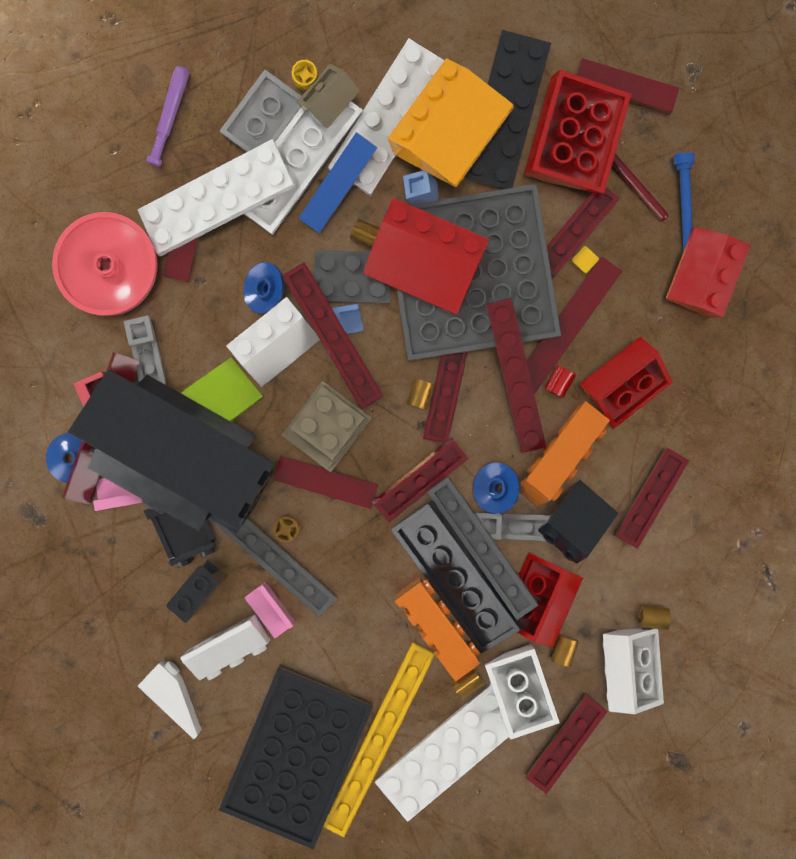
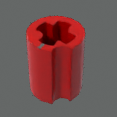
(560, 381)

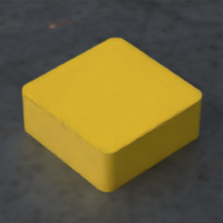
(585, 260)

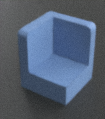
(420, 188)
(349, 318)

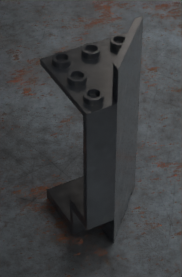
(172, 452)

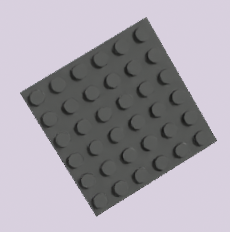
(511, 267)

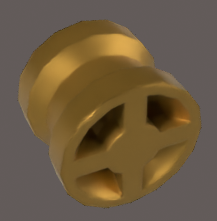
(282, 530)

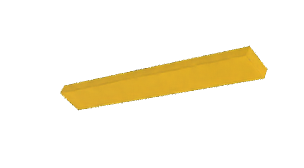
(378, 738)

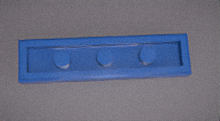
(338, 182)

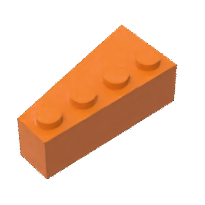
(563, 455)
(437, 628)

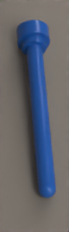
(684, 164)

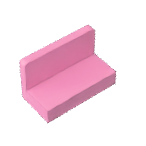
(112, 496)
(270, 610)

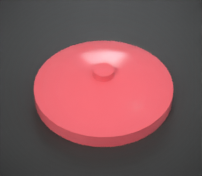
(104, 264)

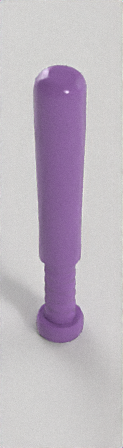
(172, 102)

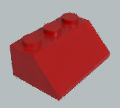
(708, 272)
(627, 382)
(554, 591)

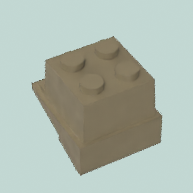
(326, 426)

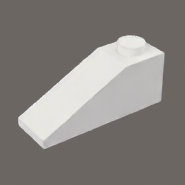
(169, 692)

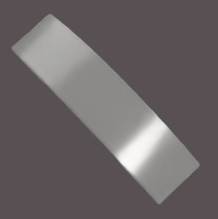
(145, 348)
(513, 525)

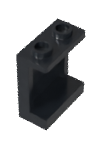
(578, 522)
(181, 540)
(196, 591)

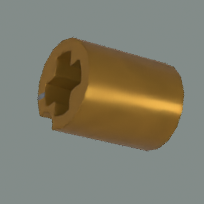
(364, 233)
(420, 394)
(654, 617)
(564, 650)
(468, 684)

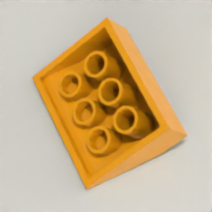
(449, 123)

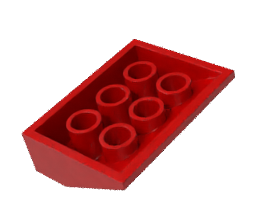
(577, 133)
(425, 256)

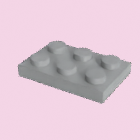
(262, 113)

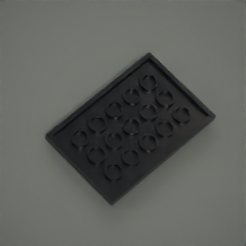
(296, 757)

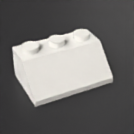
(273, 342)
(226, 648)
(633, 670)
(521, 692)

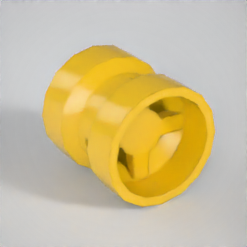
(303, 71)

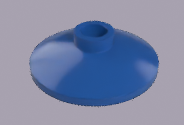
(263, 287)
(56, 455)
(486, 488)

